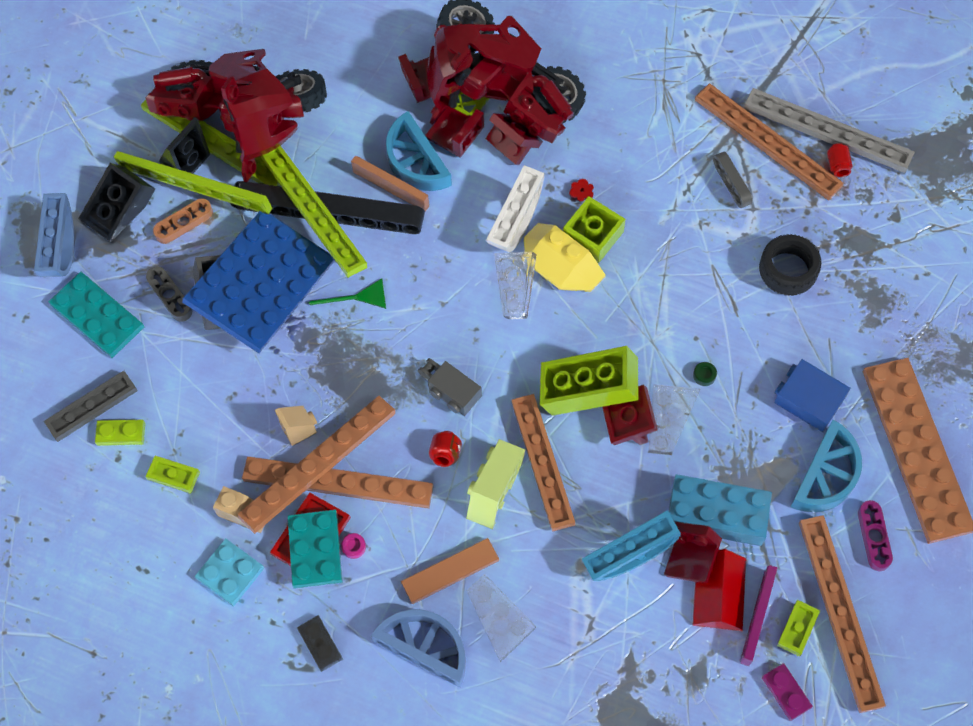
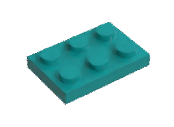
(314, 549)

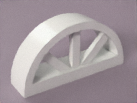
(517, 210)

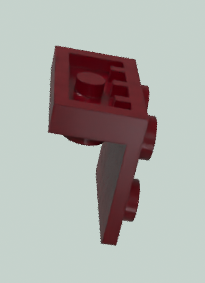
(416, 77)
(456, 130)
(693, 553)

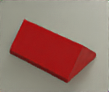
(722, 599)

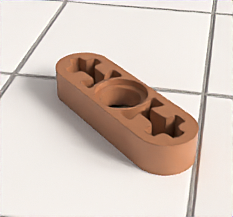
(166, 223)

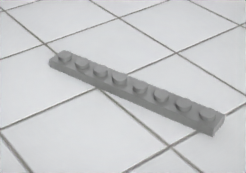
(829, 130)

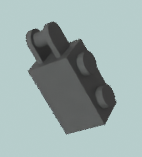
(451, 386)

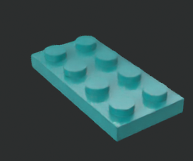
(96, 314)

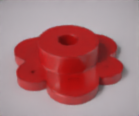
(582, 185)

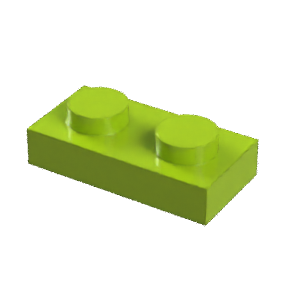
(120, 432)
(172, 474)
(798, 628)

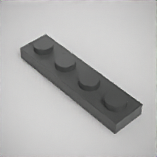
(90, 406)

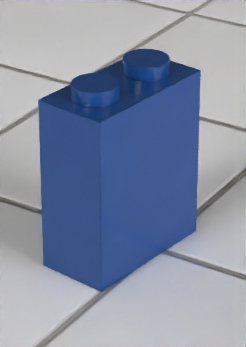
(811, 394)

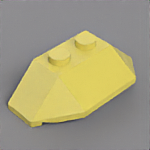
(562, 259)

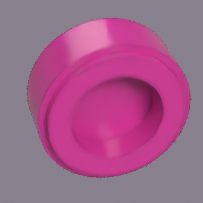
(353, 545)

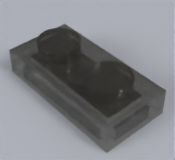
(319, 643)

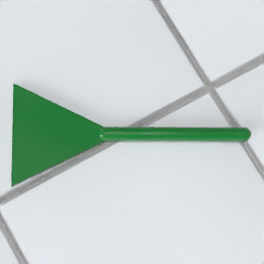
(372, 295)

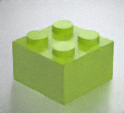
(595, 227)

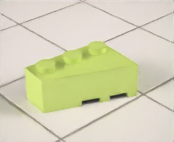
(494, 482)

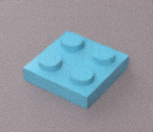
(229, 572)

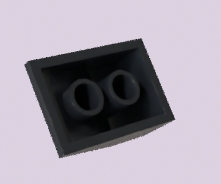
(187, 150)
(116, 201)

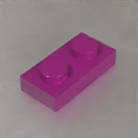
(787, 692)

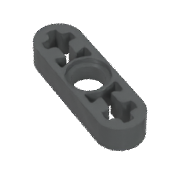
(732, 179)
(168, 284)

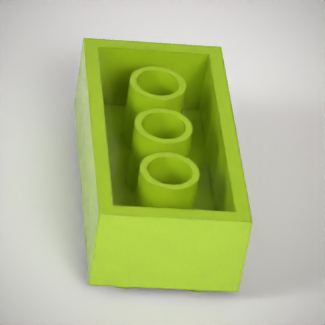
(589, 381)

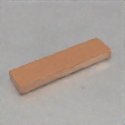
(390, 183)
(449, 571)

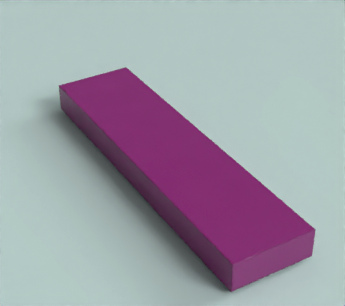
(758, 615)

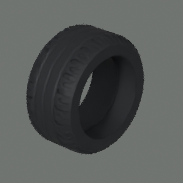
(793, 245)

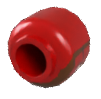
(445, 448)

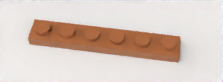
(543, 463)

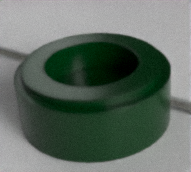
(705, 374)

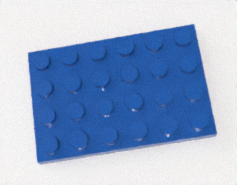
(259, 281)

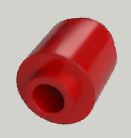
(839, 160)

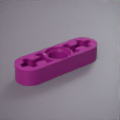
(885, 552)

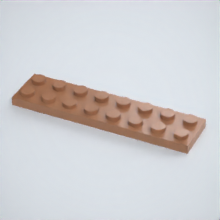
(918, 451)

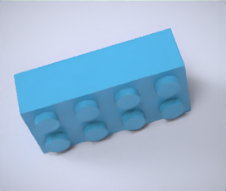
(729, 509)

